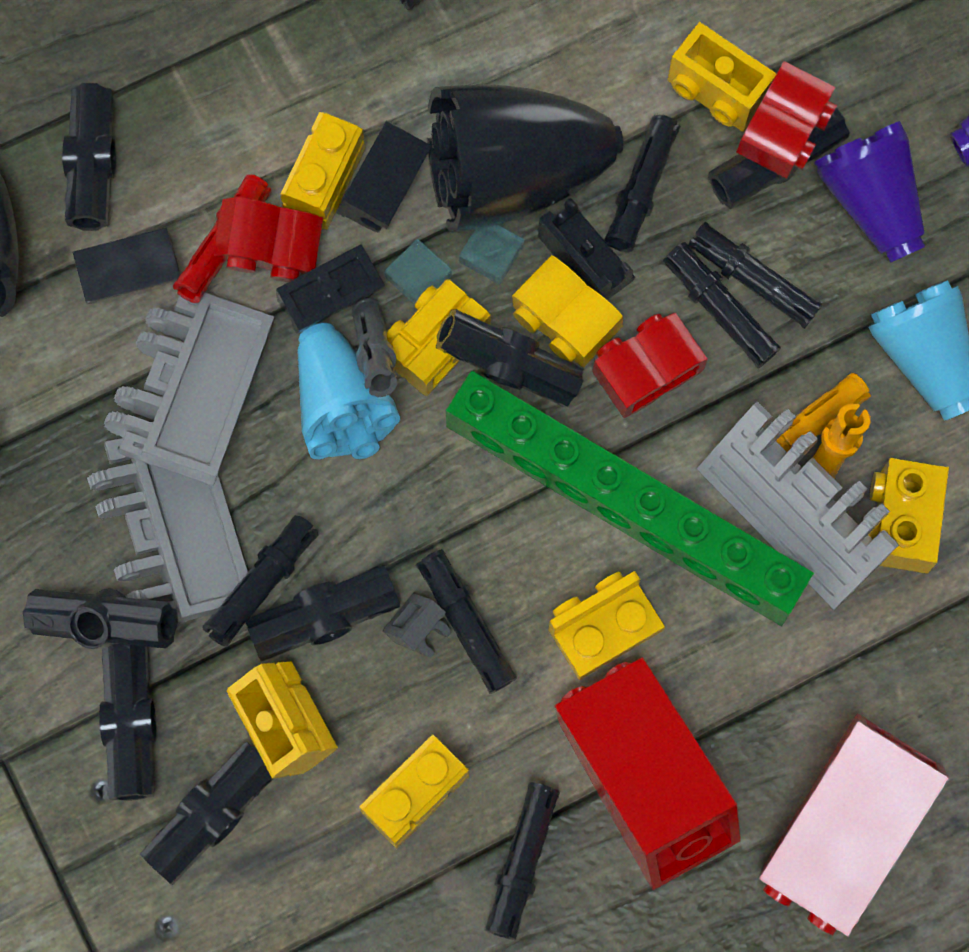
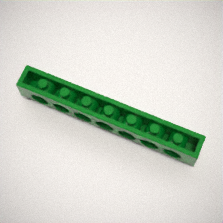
(627, 498)

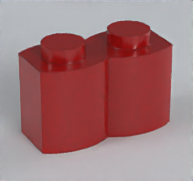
(786, 120)
(267, 237)
(648, 364)

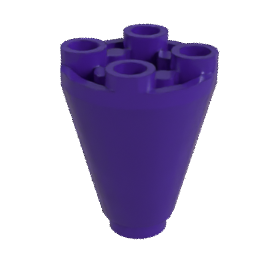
(878, 189)

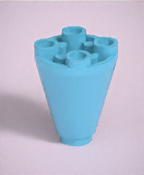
(930, 346)
(335, 406)

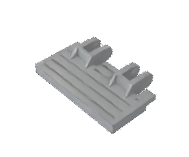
(199, 383)
(796, 504)
(186, 526)

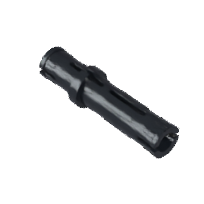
(636, 199)
(755, 275)
(721, 304)
(273, 565)
(466, 621)
(519, 871)

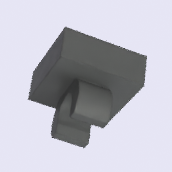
(415, 622)

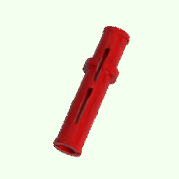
(203, 265)

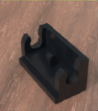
(384, 178)
(584, 250)
(126, 265)
(329, 288)

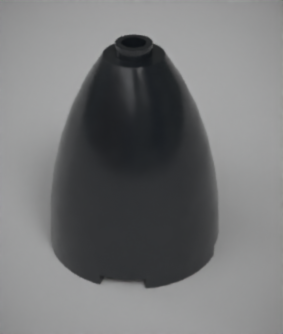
(512, 151)

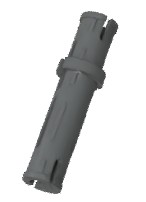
(375, 354)

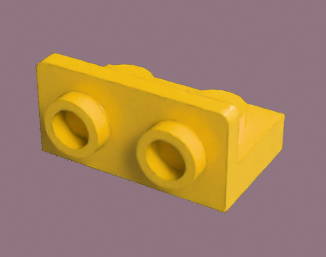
(604, 624)

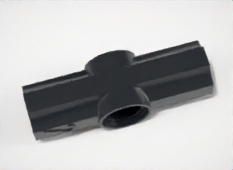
(89, 157)
(743, 178)
(509, 358)
(322, 613)
(100, 618)
(127, 722)
(207, 814)

